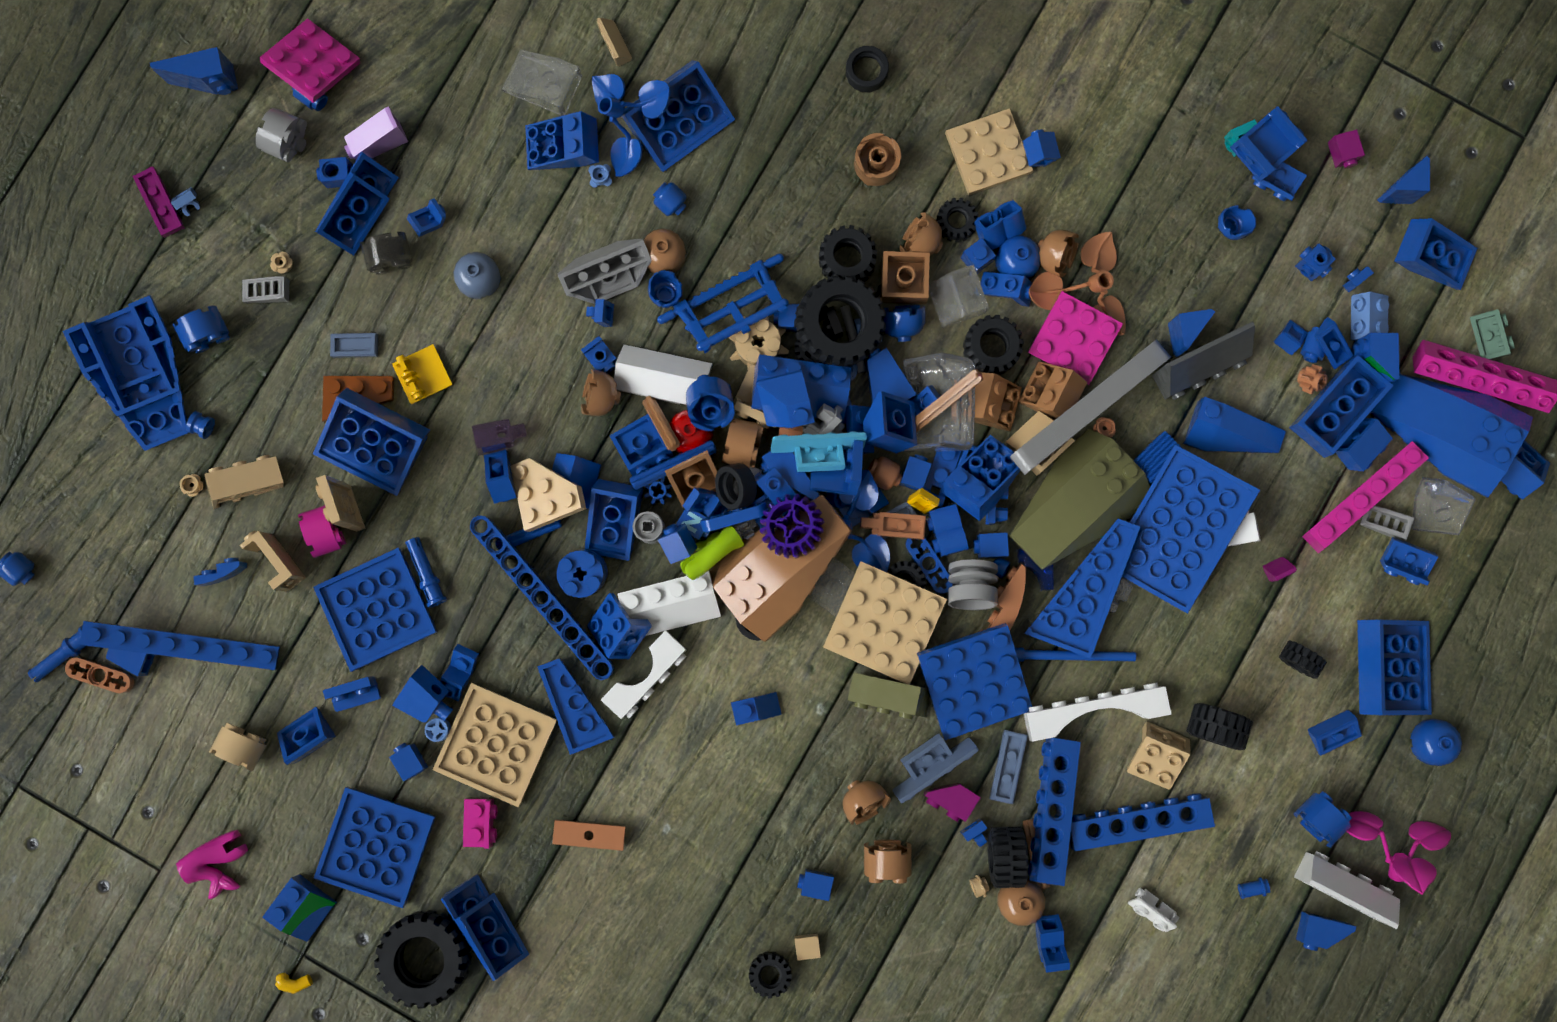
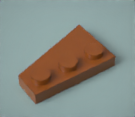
(376, 388)

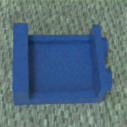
(1269, 143)

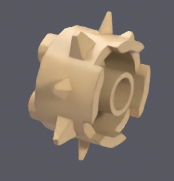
(760, 331)

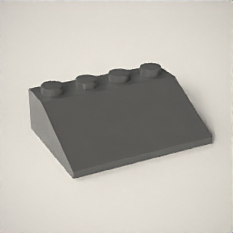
(1206, 362)

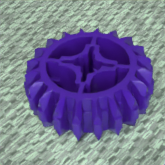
(793, 507)

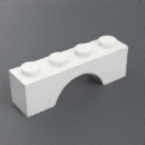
(624, 698)

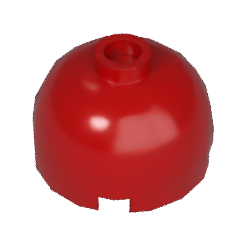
(687, 433)

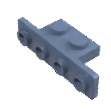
(930, 763)

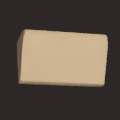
(614, 41)

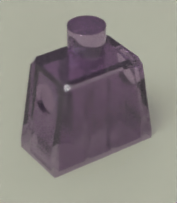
(486, 436)

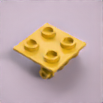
(421, 374)

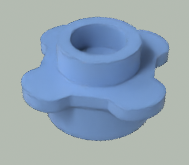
(600, 169)

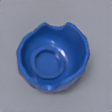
(1236, 223)
(664, 289)

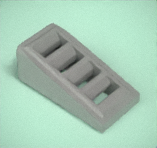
(283, 290)
(1407, 520)

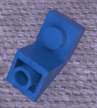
(459, 671)

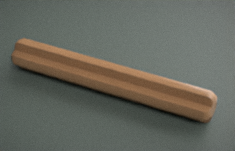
(948, 399)

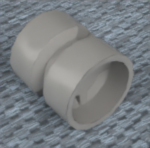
(648, 527)

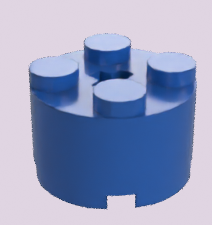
(200, 329)
(709, 403)
(586, 561)
(1323, 818)

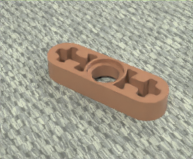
(110, 673)

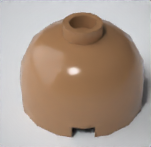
(923, 236)
(665, 250)
(1058, 251)
(599, 393)
(863, 801)
(1022, 905)

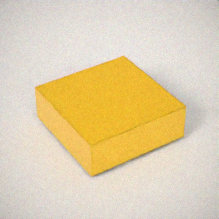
(923, 500)

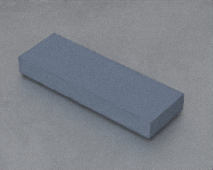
(1008, 767)

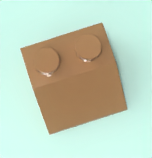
(692, 473)

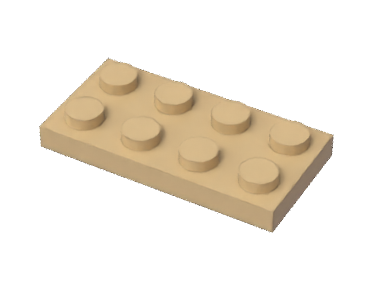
(339, 503)

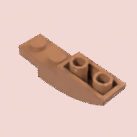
(1009, 598)

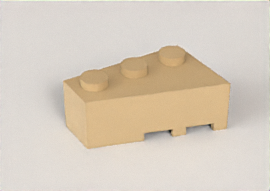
(243, 480)

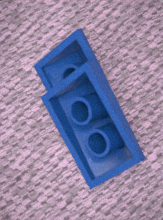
(357, 204)
(485, 926)

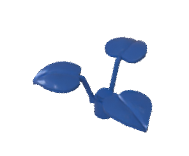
(654, 101)
(874, 548)

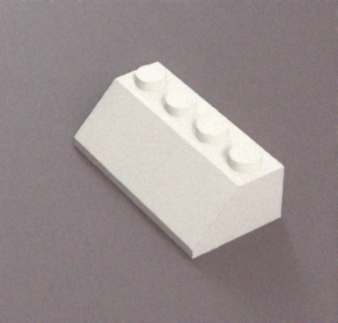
(672, 603)
(1349, 889)

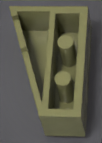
(888, 696)

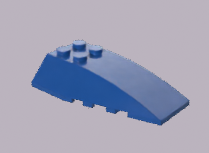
(134, 370)
(1459, 429)

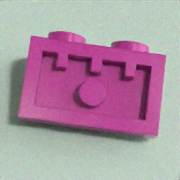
(478, 823)

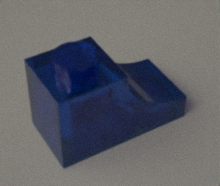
(1044, 576)

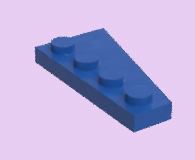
(575, 714)

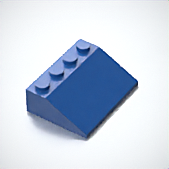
(690, 119)
(370, 441)
(1394, 667)

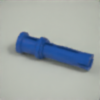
(429, 582)
(69, 647)

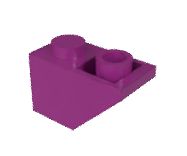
(955, 799)

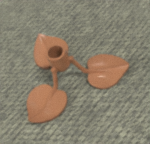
(1101, 256)

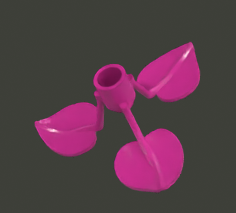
(1402, 868)

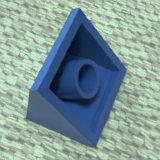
(1410, 186)
(1186, 328)
(578, 471)
(304, 736)

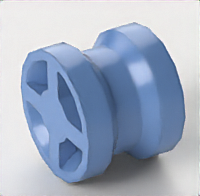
(433, 728)

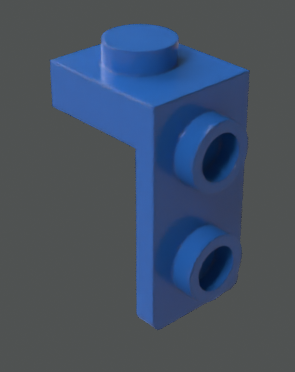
(1007, 286)

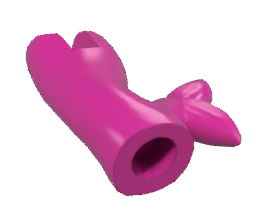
(194, 865)

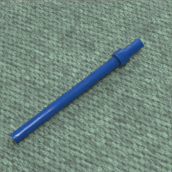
(1068, 655)

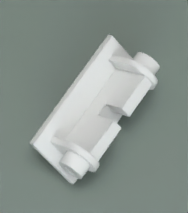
(1162, 917)

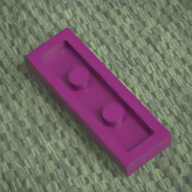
(158, 202)

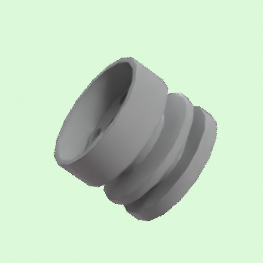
(972, 585)

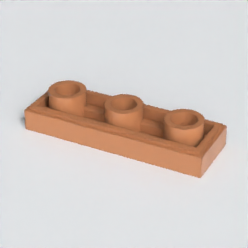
(574, 834)

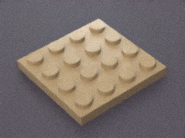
(884, 623)
(495, 744)

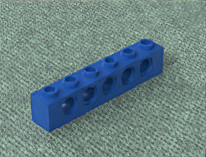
(1063, 800)
(1200, 818)

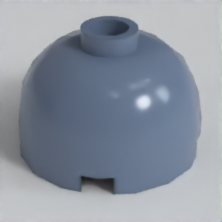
(476, 275)

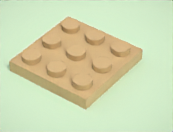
(988, 151)

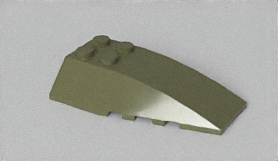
(1080, 499)

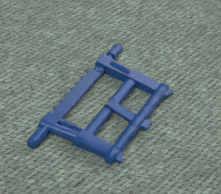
(695, 327)

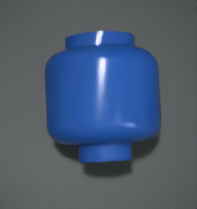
(669, 199)
(16, 568)

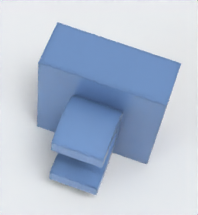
(185, 198)

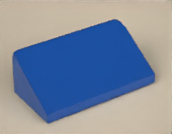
(1333, 343)
(1335, 732)

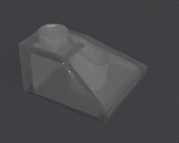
(1440, 507)

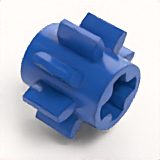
(660, 497)

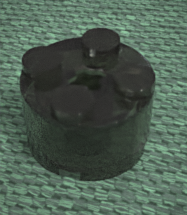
(386, 252)

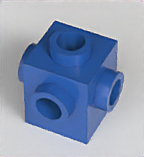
(1315, 262)

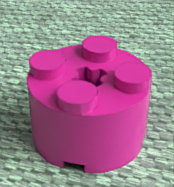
(320, 533)

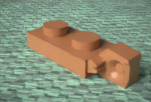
(895, 525)

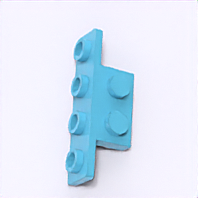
(817, 451)

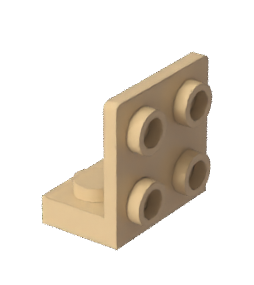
(1160, 756)

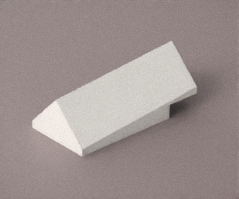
(657, 374)

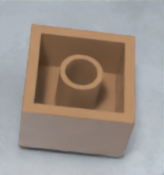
(905, 277)

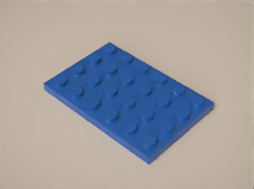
(1185, 527)

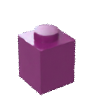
(1346, 149)

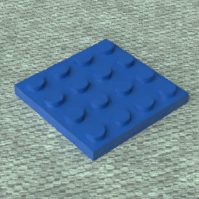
(375, 609)
(975, 681)
(374, 847)

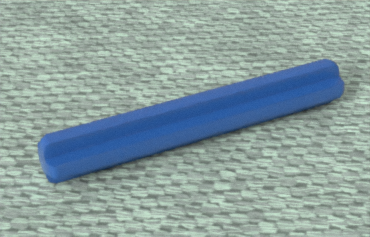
(658, 471)

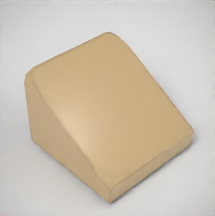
(807, 946)

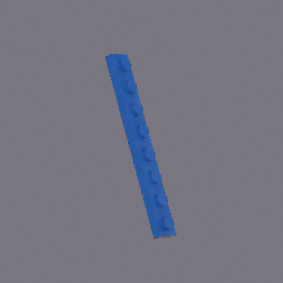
(179, 645)

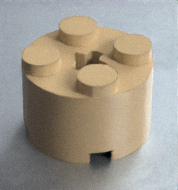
(238, 748)

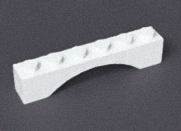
(1048, 722)

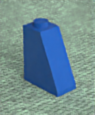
(887, 376)

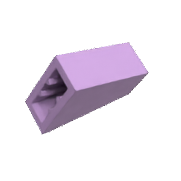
(376, 135)

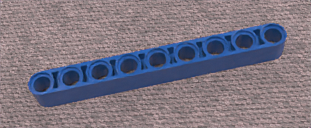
(538, 585)

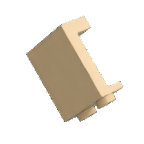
(288, 571)

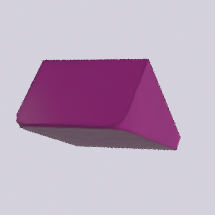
(1278, 569)

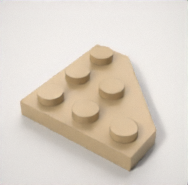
(544, 494)

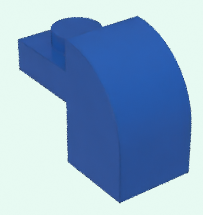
(1051, 943)

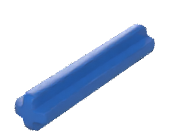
(523, 536)

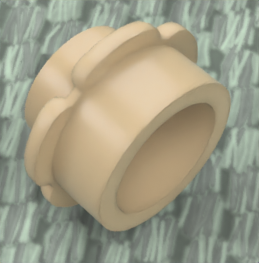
(281, 268)
(185, 484)
(979, 886)

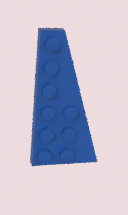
(1082, 604)

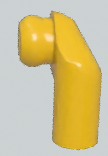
(292, 986)

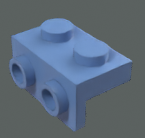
(1369, 314)

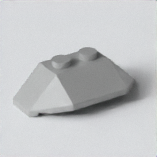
(606, 271)

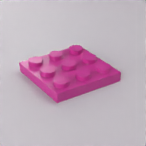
(310, 60)
(1075, 336)

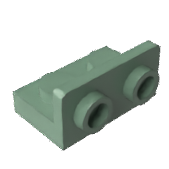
(1491, 334)

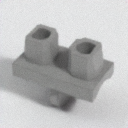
(830, 422)

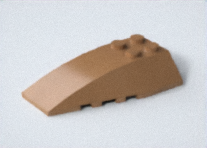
(769, 588)

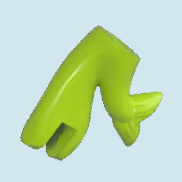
(711, 552)

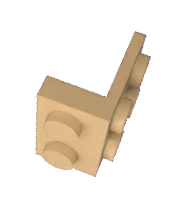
(743, 400)

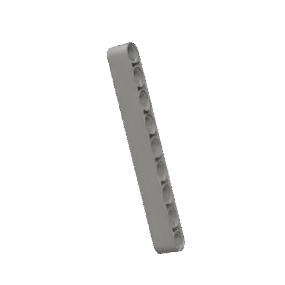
(1090, 407)

